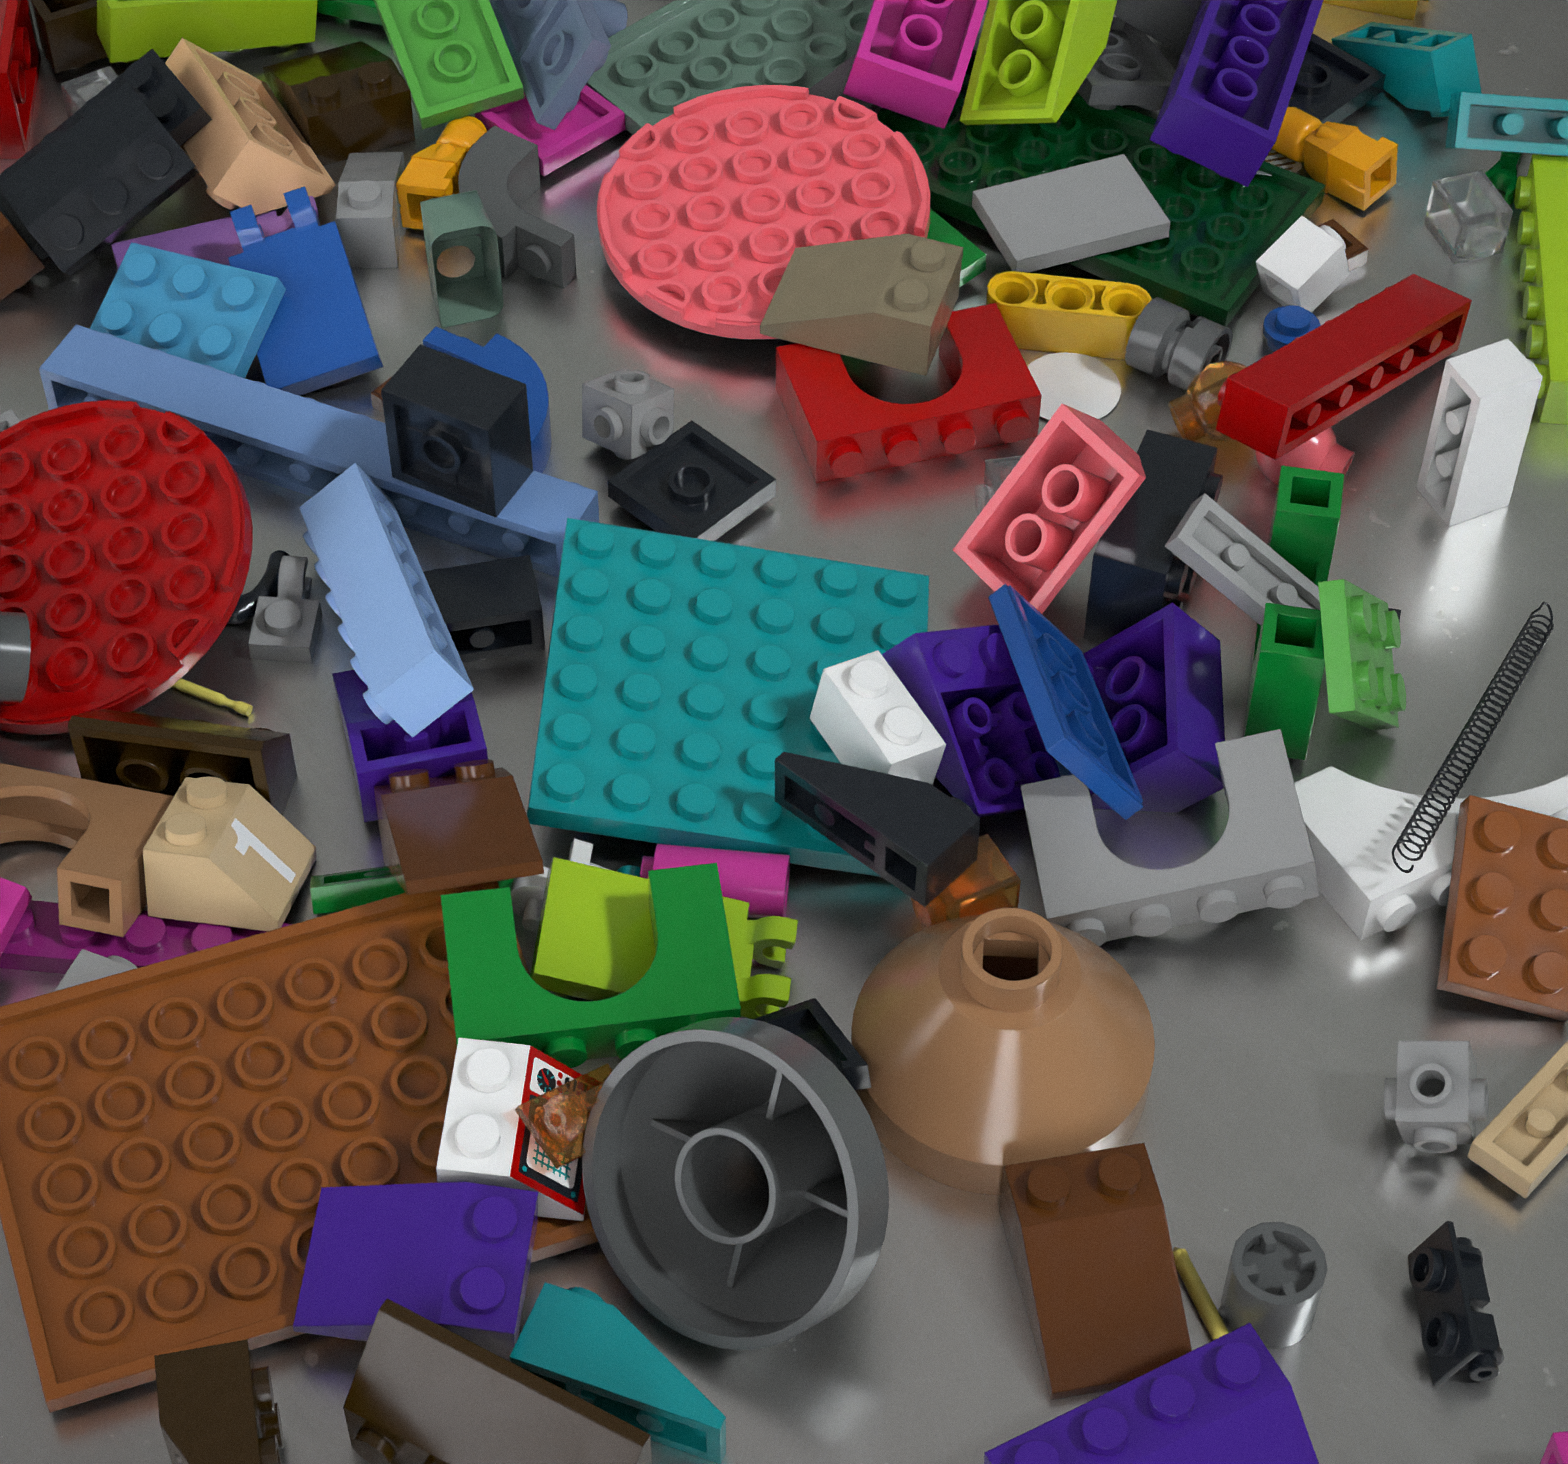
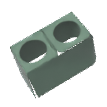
(479, 291)

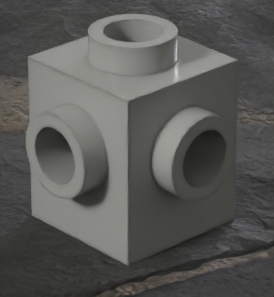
(627, 412)
(1436, 1095)

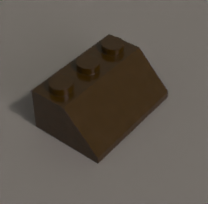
(162, 751)

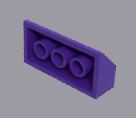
(1201, 1408)

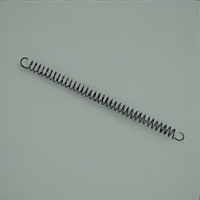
(1468, 726)

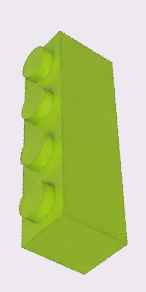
(137, 26)

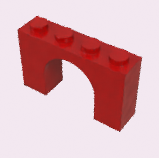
(856, 434)

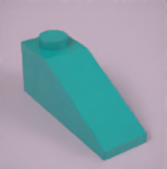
(1418, 62)
(609, 1363)

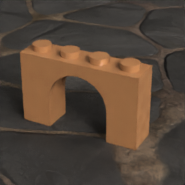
(104, 828)

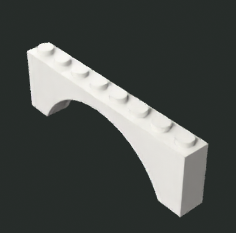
(1353, 837)

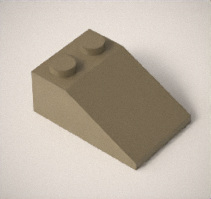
(869, 299)

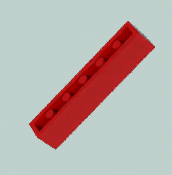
(1341, 366)

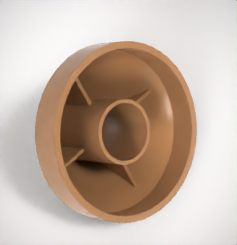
(1001, 1047)

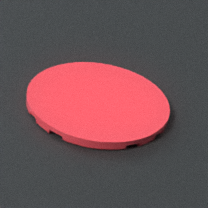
(736, 181)

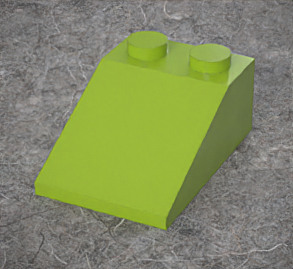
(1034, 58)

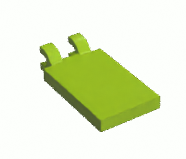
(601, 940)

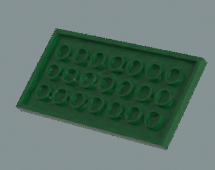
(1214, 221)

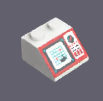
(487, 1138)

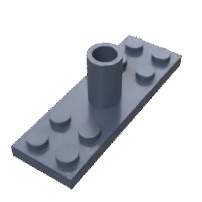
(557, 48)

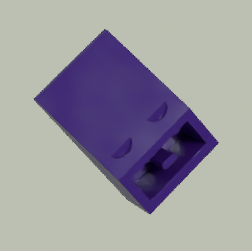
(980, 711)
(387, 748)

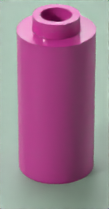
(743, 875)

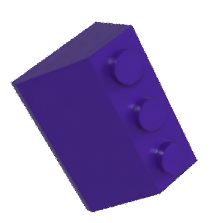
(1165, 706)

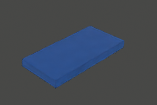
(1065, 702)

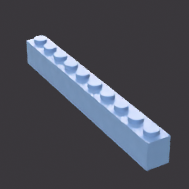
(306, 443)

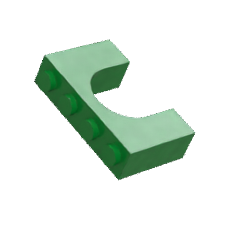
(1289, 643)
(685, 984)

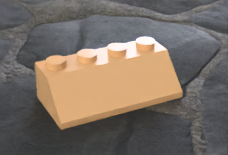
(251, 144)

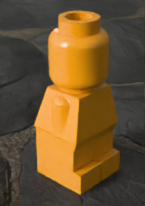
(1339, 157)
(436, 169)

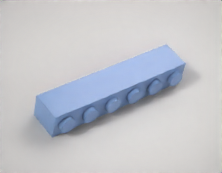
(383, 603)

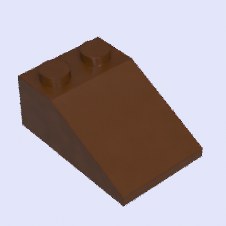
(455, 828)
(1094, 1267)

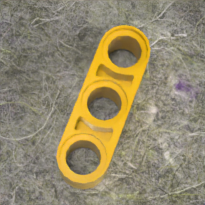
(1067, 312)

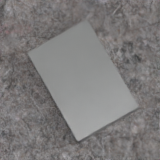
(1070, 214)

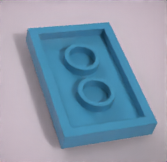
(190, 307)

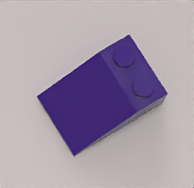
(432, 1247)

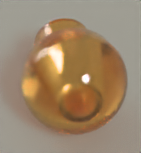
(1198, 409)

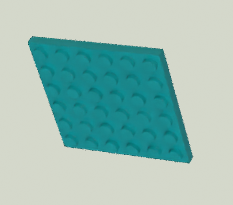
(687, 677)

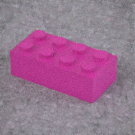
(915, 56)

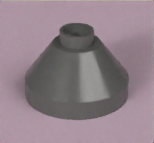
(735, 1182)

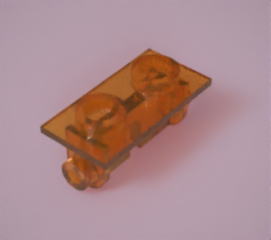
(562, 1114)

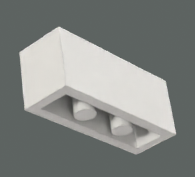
(1478, 431)

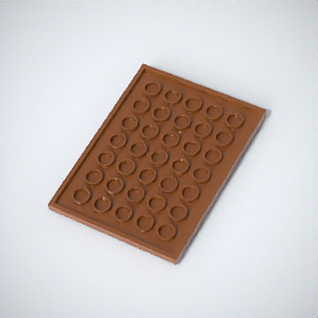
(191, 1111)

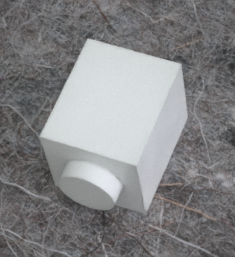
(1303, 265)

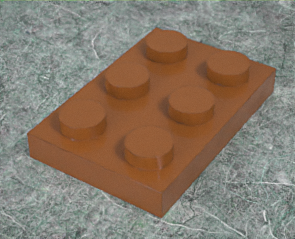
(1508, 909)

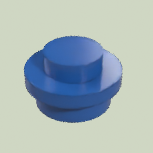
(1286, 324)

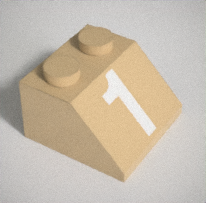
(224, 858)

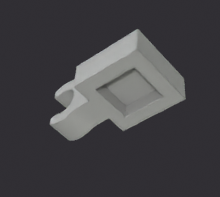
(290, 623)

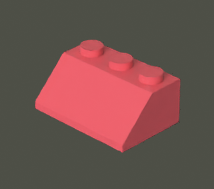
(1052, 507)

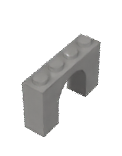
(1253, 866)

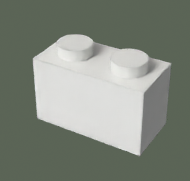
(875, 720)

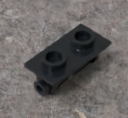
(1446, 1284)

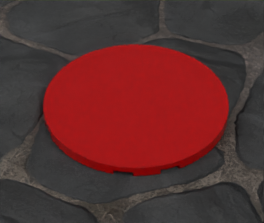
(121, 552)

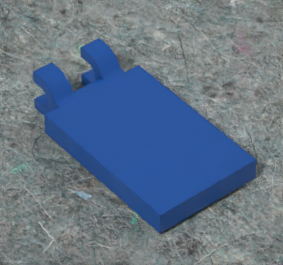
(321, 322)

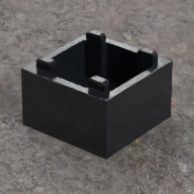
(458, 430)

